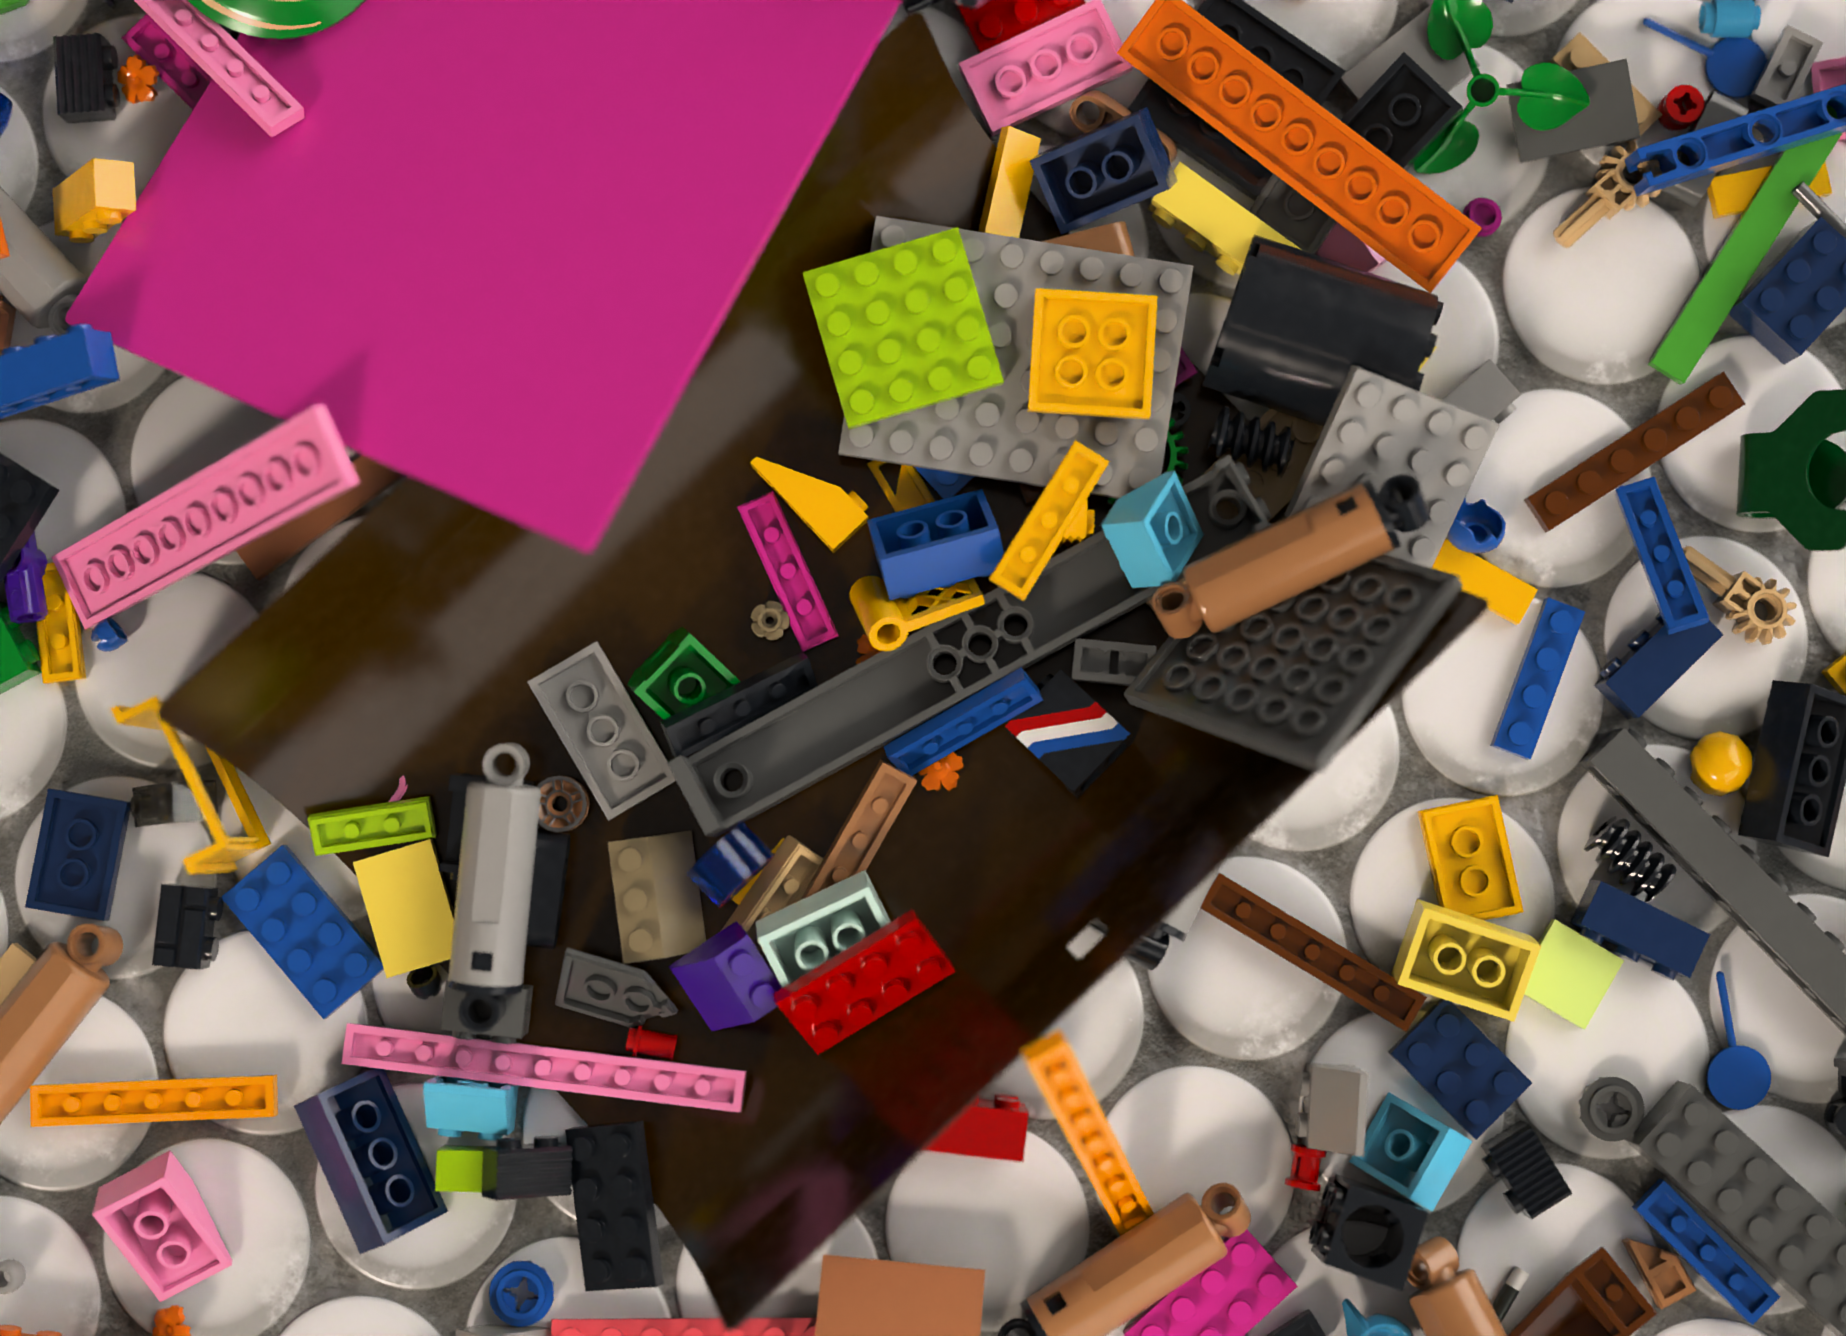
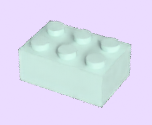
(820, 926)

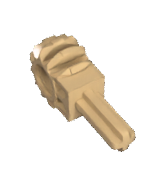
(1607, 195)
(1738, 598)

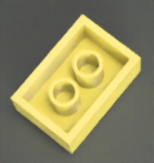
(1465, 960)

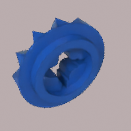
(505, 1302)

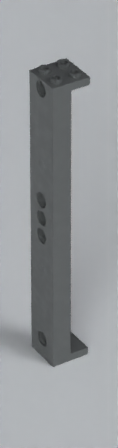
(901, 688)

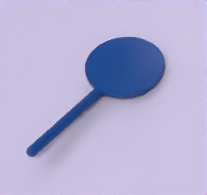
(1730, 65)
(1737, 1074)

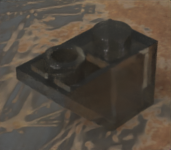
(169, 803)

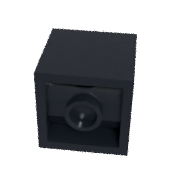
(1394, 1257)

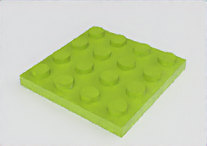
(903, 328)

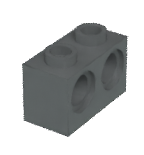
(1109, 661)

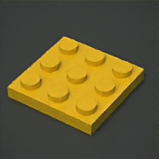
(1092, 353)

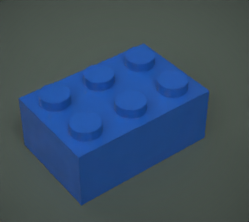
(936, 544)

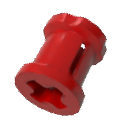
(1305, 1168)

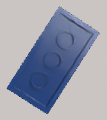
(304, 931)

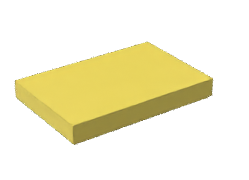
(407, 907)

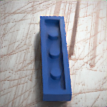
(1661, 555)
(1537, 678)
(963, 722)
(1706, 1251)

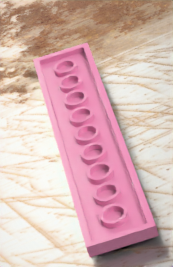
(207, 517)

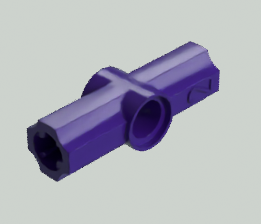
(25, 585)

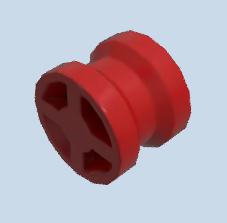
(1674, 116)

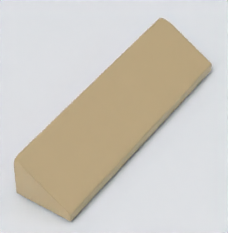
(777, 886)

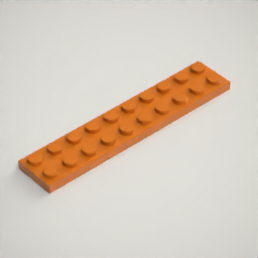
(1299, 141)

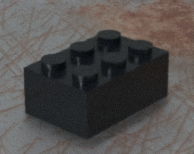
(1403, 112)

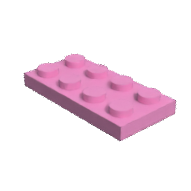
(1045, 66)

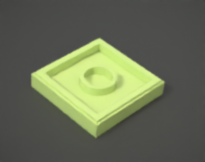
(1571, 974)

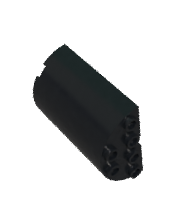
(1305, 323)

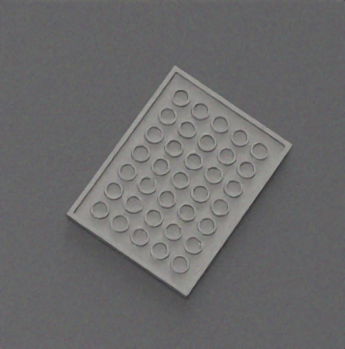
(990, 429)

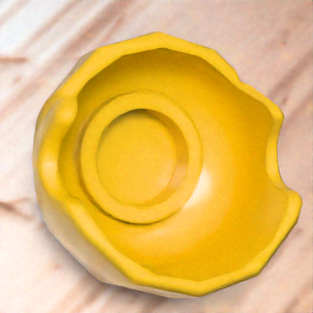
(1720, 763)

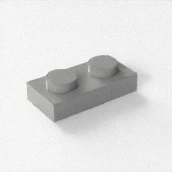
(1786, 68)

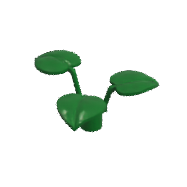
(1547, 94)

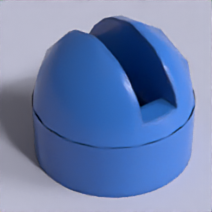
(110, 634)

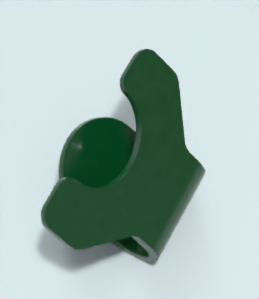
(1799, 473)

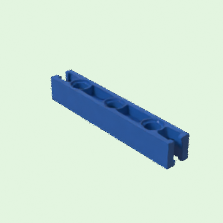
(1734, 144)

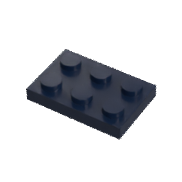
(78, 854)
(1460, 1068)

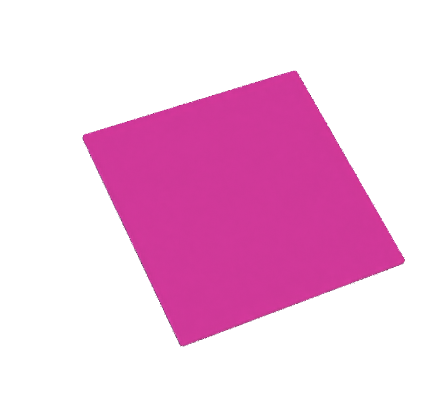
(484, 229)

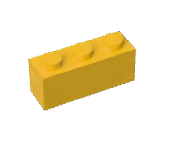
(94, 199)

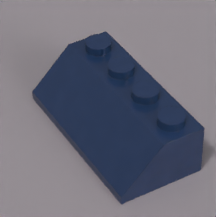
(371, 1159)

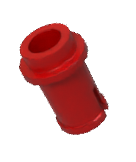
(651, 1043)

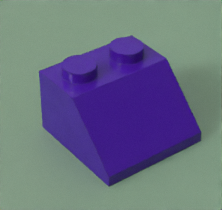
(727, 979)

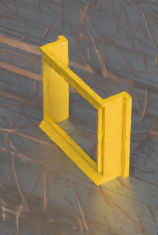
(227, 850)

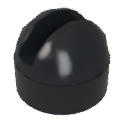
(421, 989)

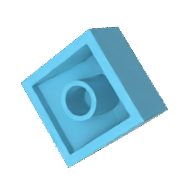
(1153, 531)
(470, 1106)
(1411, 1151)

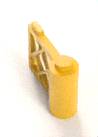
(889, 620)

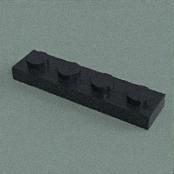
(738, 705)

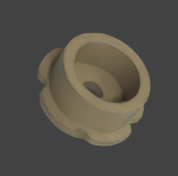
(774, 630)

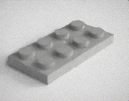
(602, 730)

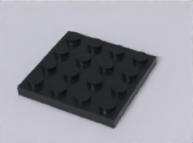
(1276, 48)

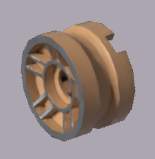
(577, 806)

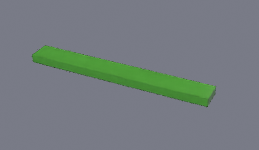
(1739, 258)

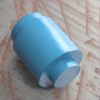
(1729, 18)

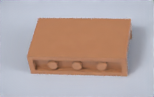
(897, 1299)

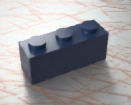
(1653, 665)
(1639, 930)

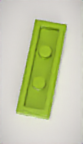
(372, 826)

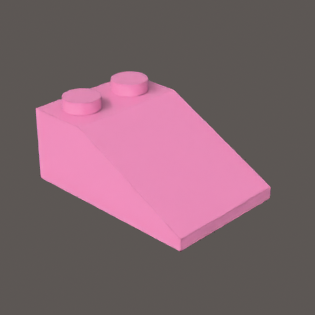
(162, 1226)

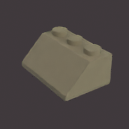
(655, 897)

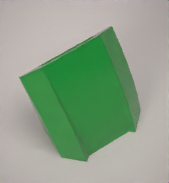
(679, 675)

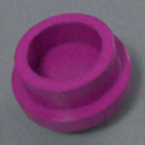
(1485, 214)

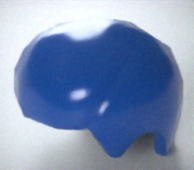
(1477, 528)

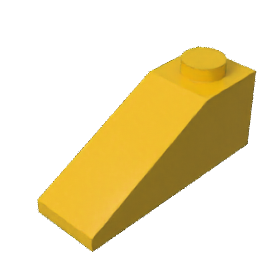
(821, 505)

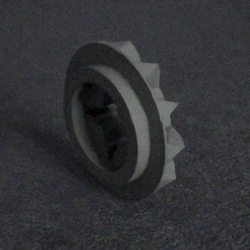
(1620, 1125)

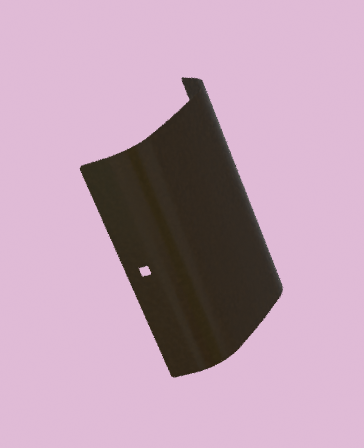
(436, 614)

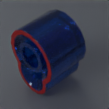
(730, 864)

